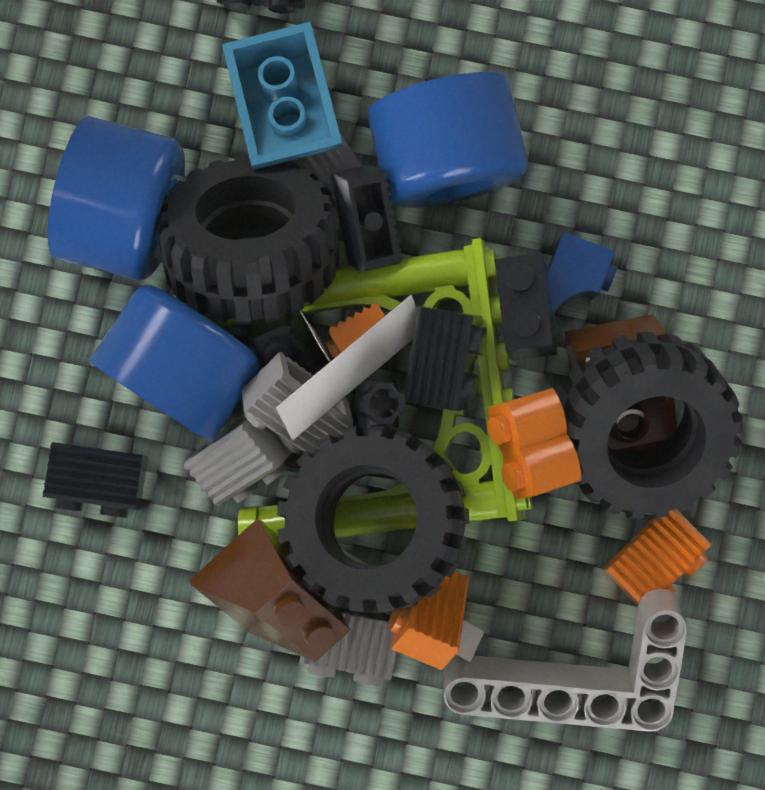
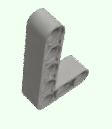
(581, 682)

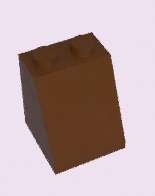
(267, 597)

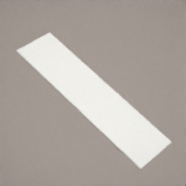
(348, 369)

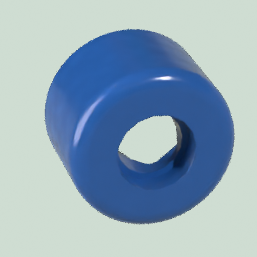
(448, 139)
(112, 197)
(177, 360)

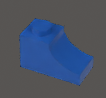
(579, 270)

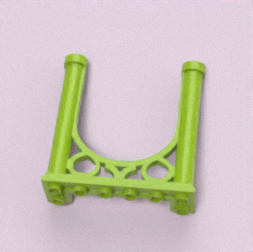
(441, 273)

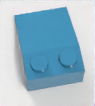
(282, 96)

